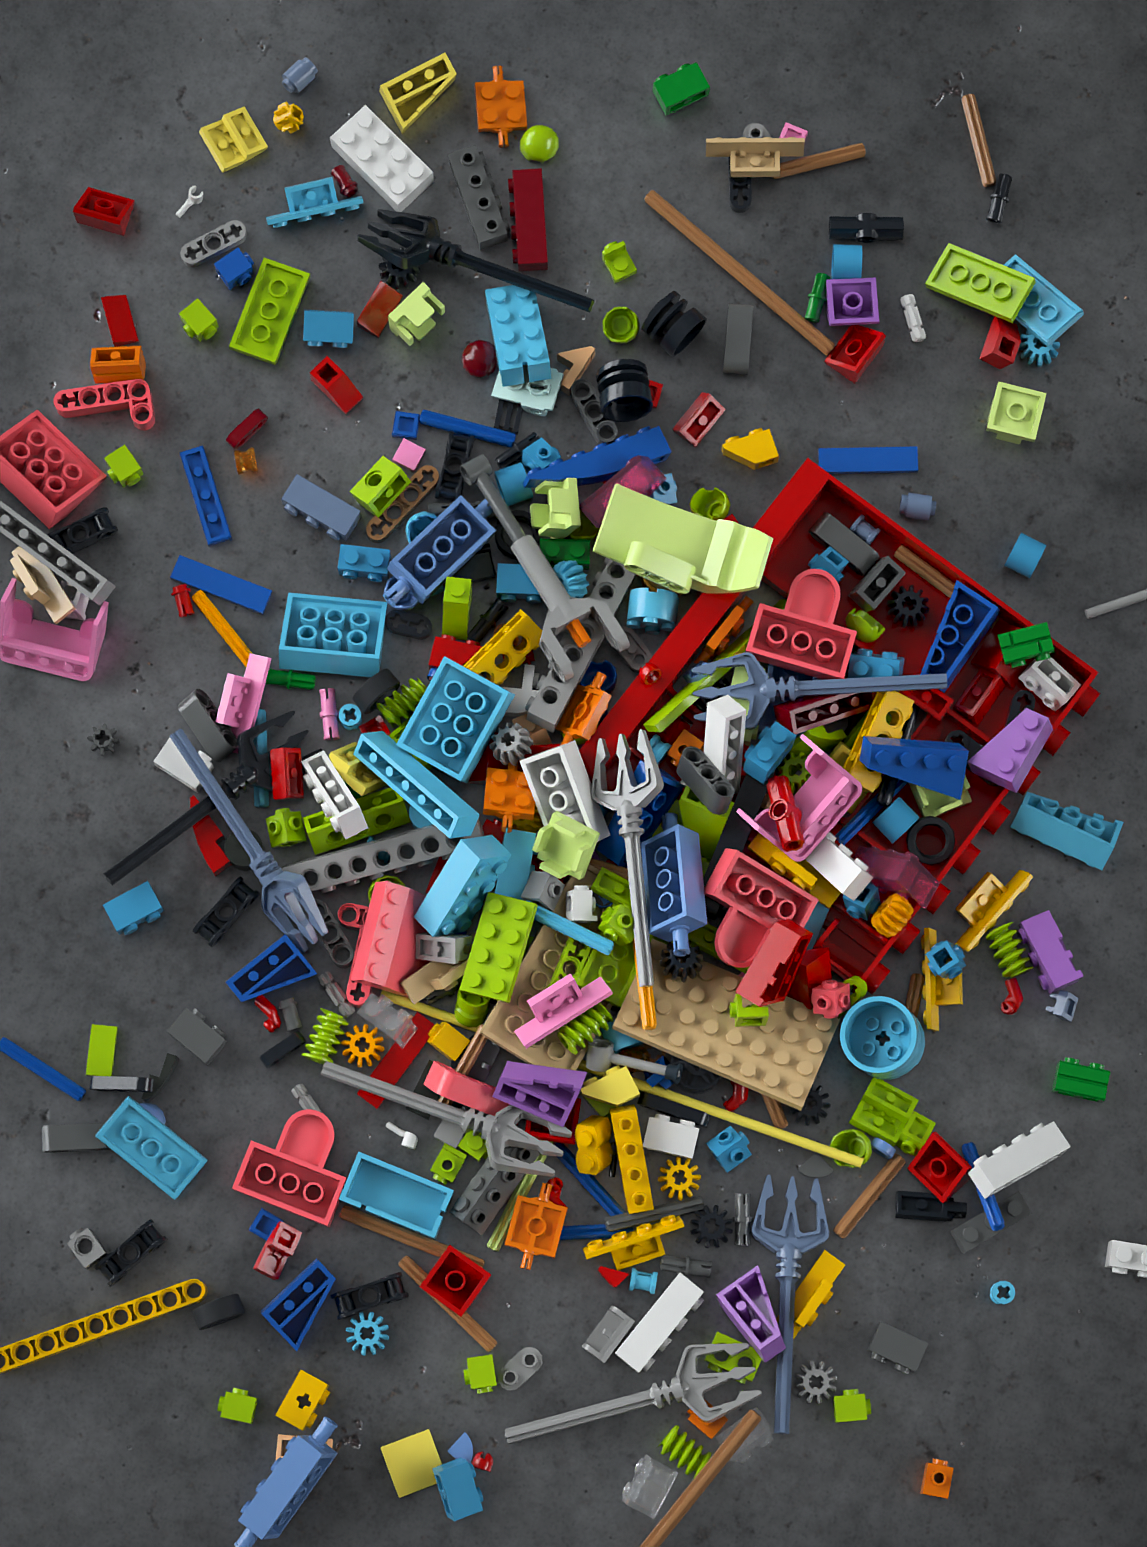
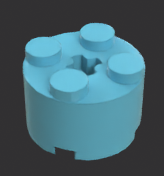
(652, 610)

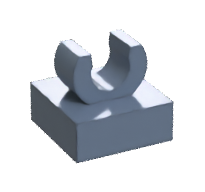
(1064, 1006)

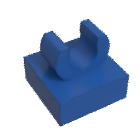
(652, 1078)

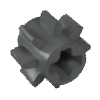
(98, 734)

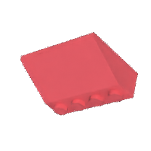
(45, 469)
(389, 938)

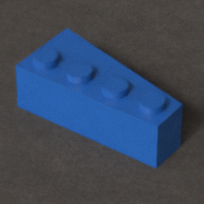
(960, 632)
(919, 762)
(614, 845)

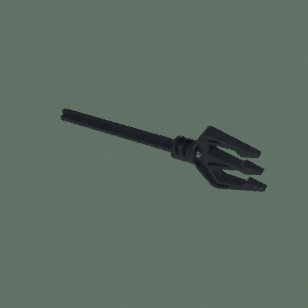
(429, 246)
(253, 771)

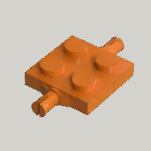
(500, 106)
(730, 627)
(584, 711)
(508, 796)
(536, 1226)

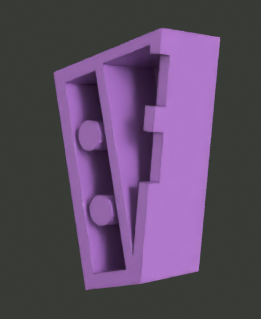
(1048, 952)
(752, 1313)

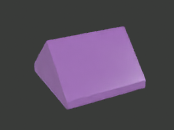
(852, 301)

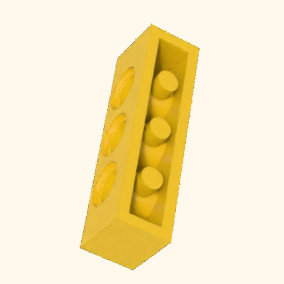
(502, 643)
(874, 725)
(631, 1159)

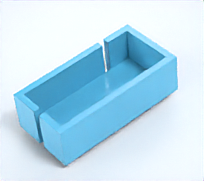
(517, 334)
(462, 885)
(396, 1195)

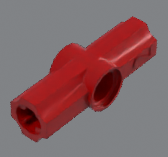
(785, 813)

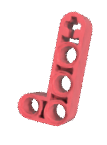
(103, 404)
(358, 925)
(463, 1089)

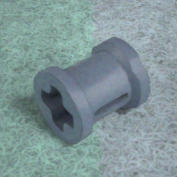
(864, 530)

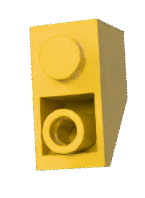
(752, 450)

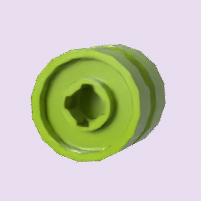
(471, 1009)

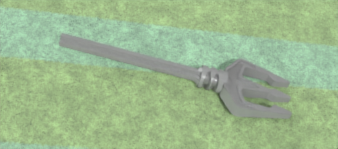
(628, 802)
(497, 1130)
(685, 1387)

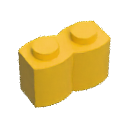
(593, 1143)

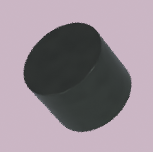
(236, 852)

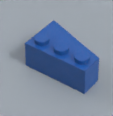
(299, 1302)

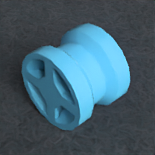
(659, 748)

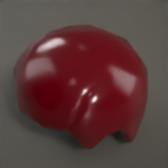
(479, 358)

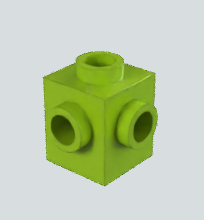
(285, 828)
(617, 924)

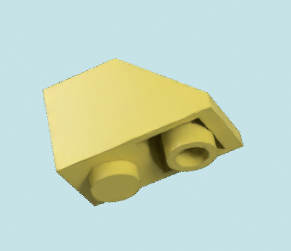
(612, 1089)

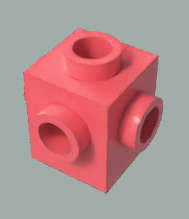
(831, 998)

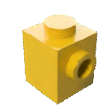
(447, 1040)

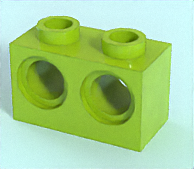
(732, 1362)

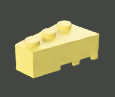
(417, 89)

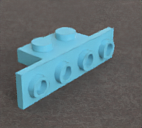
(312, 199)

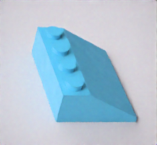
(332, 635)
(455, 720)

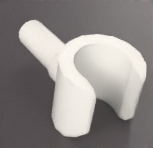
(190, 201)
(409, 1140)

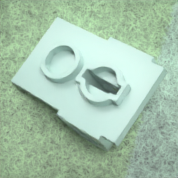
(529, 395)

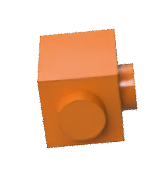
(684, 740)
(707, 1429)
(937, 1479)

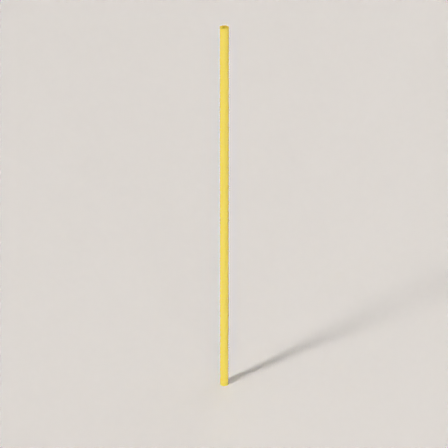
(667, 1094)

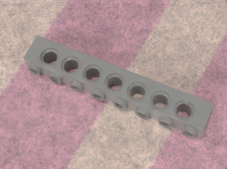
(547, 714)
(369, 852)

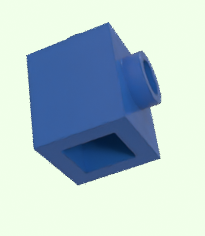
(235, 268)

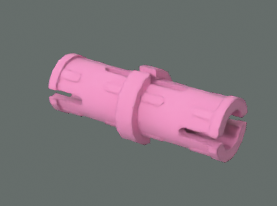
(329, 714)

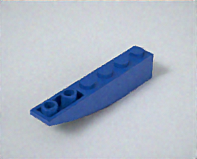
(604, 460)

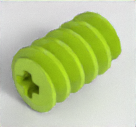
(402, 702)
(1008, 951)
(583, 1027)
(325, 1038)
(684, 1451)

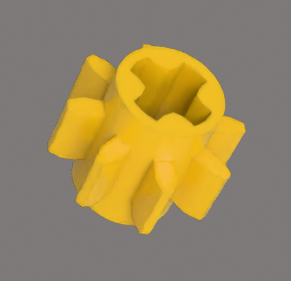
(288, 117)

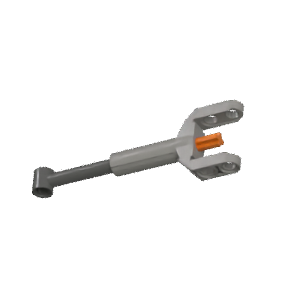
(563, 610)

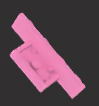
(243, 696)
(560, 1005)

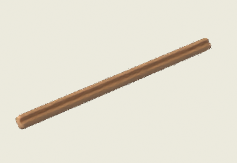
(739, 272)
(702, 1480)

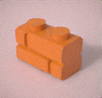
(117, 364)

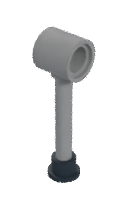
(601, 1056)

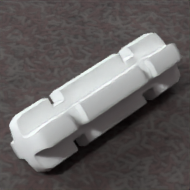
(913, 318)

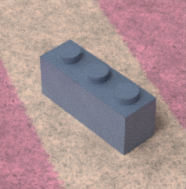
(320, 508)

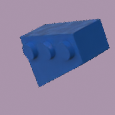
(270, 970)

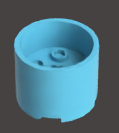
(868, 1023)

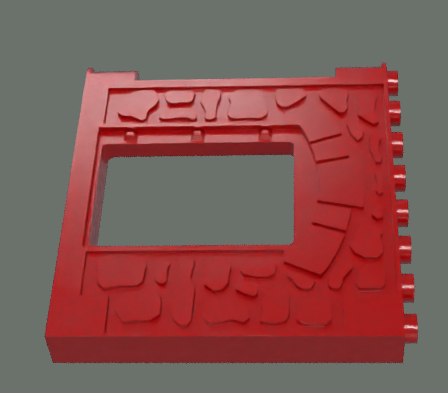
(853, 942)

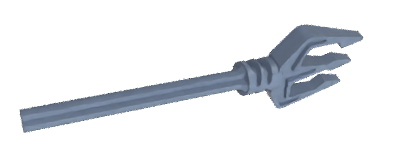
(761, 690)
(280, 888)
(789, 1246)

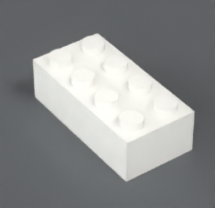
(382, 159)
(562, 785)

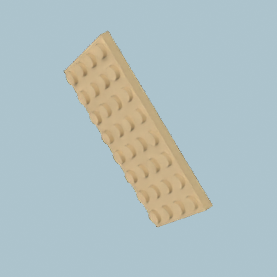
(534, 977)
(698, 1028)

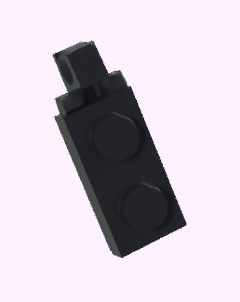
(927, 1207)

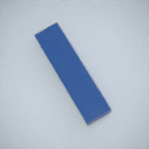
(868, 460)
(205, 495)
(221, 584)

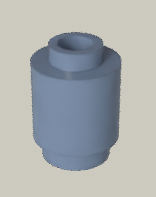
(299, 75)
(917, 506)

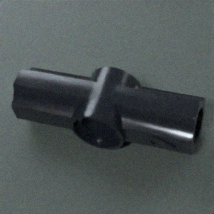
(866, 228)

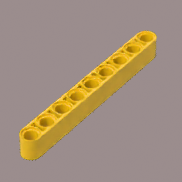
(110, 1325)

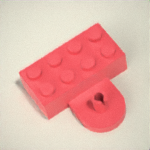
(804, 632)
(754, 903)
(294, 1172)

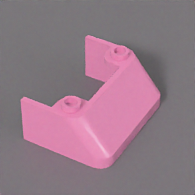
(48, 645)
(821, 800)

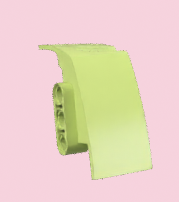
(681, 547)

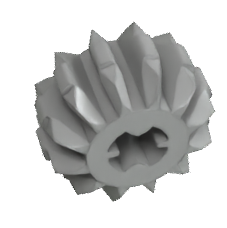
(514, 735)
(815, 1373)

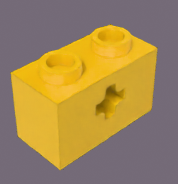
(290, 1407)

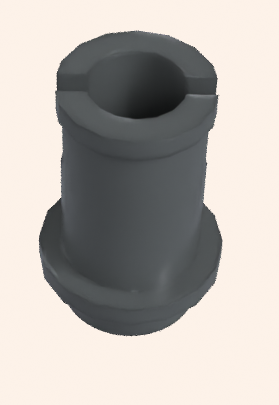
(290, 1014)

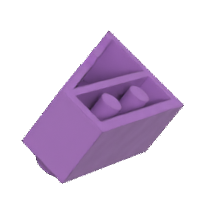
(1013, 750)
(540, 1090)

